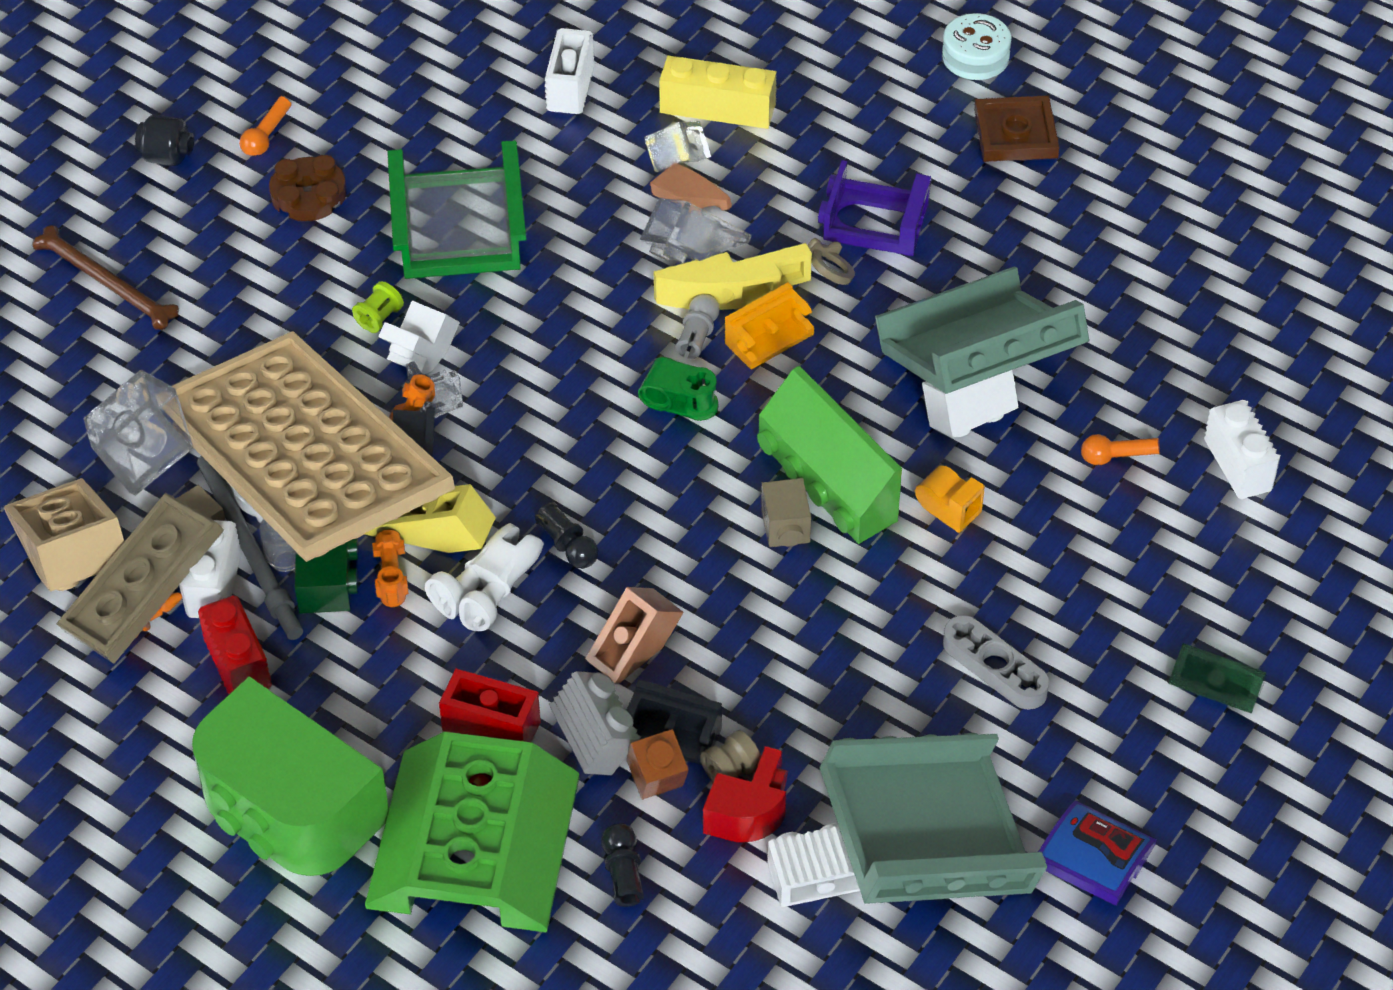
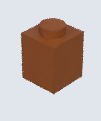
(657, 764)

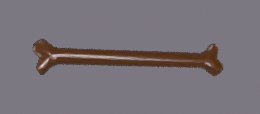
(158, 313)

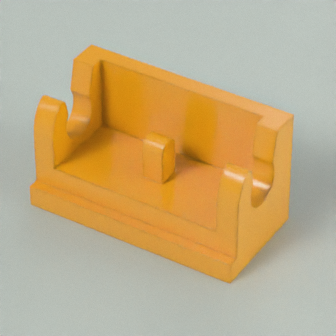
(768, 326)

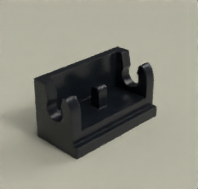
(691, 717)

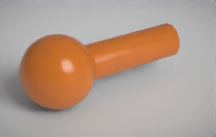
(256, 140)
(1100, 450)

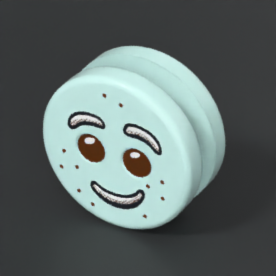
(976, 46)

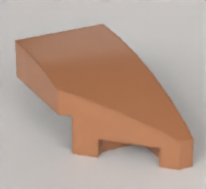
(686, 185)

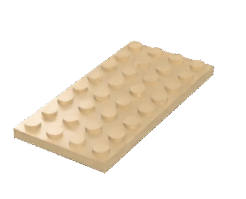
(306, 446)

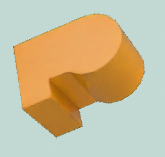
(950, 496)

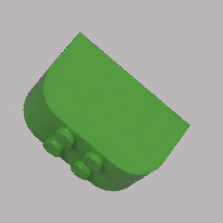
(286, 782)

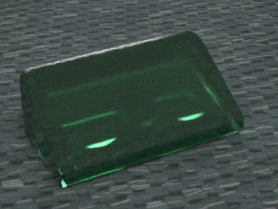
(1217, 678)

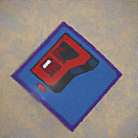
(1095, 852)

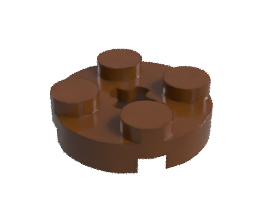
(320, 173)

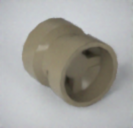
(734, 758)

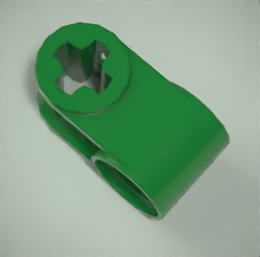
(676, 387)

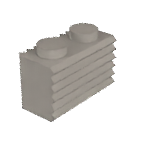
(594, 722)

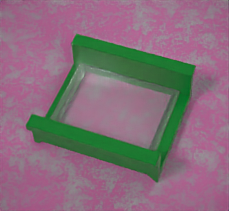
(457, 218)

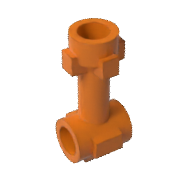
(417, 392)
(390, 583)

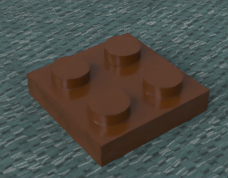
(1016, 128)

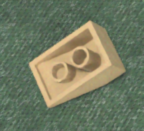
(66, 533)

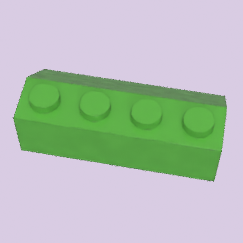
(833, 456)

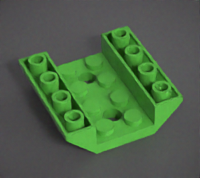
(510, 825)

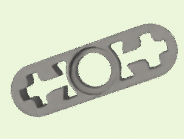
(1002, 679)

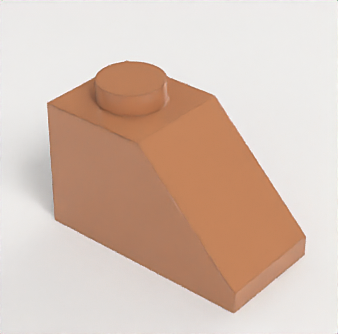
(633, 632)

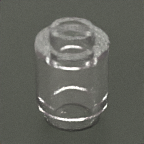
(276, 549)

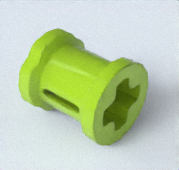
(377, 307)

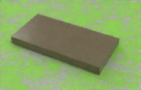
(140, 577)

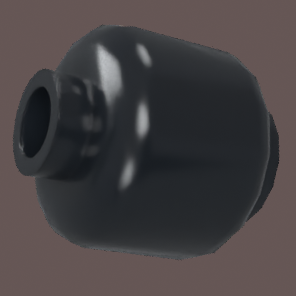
(164, 140)

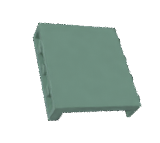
(978, 331)
(927, 818)

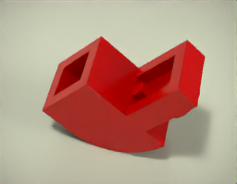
(747, 809)

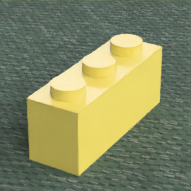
(717, 92)

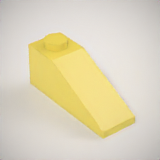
(448, 524)

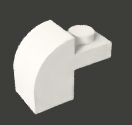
(421, 338)

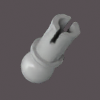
(698, 324)

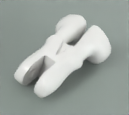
(493, 570)

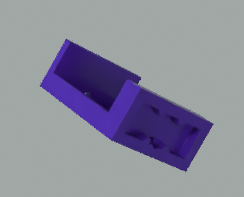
(848, 192)

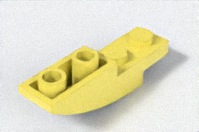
(732, 282)

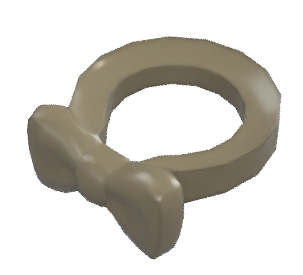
(831, 253)

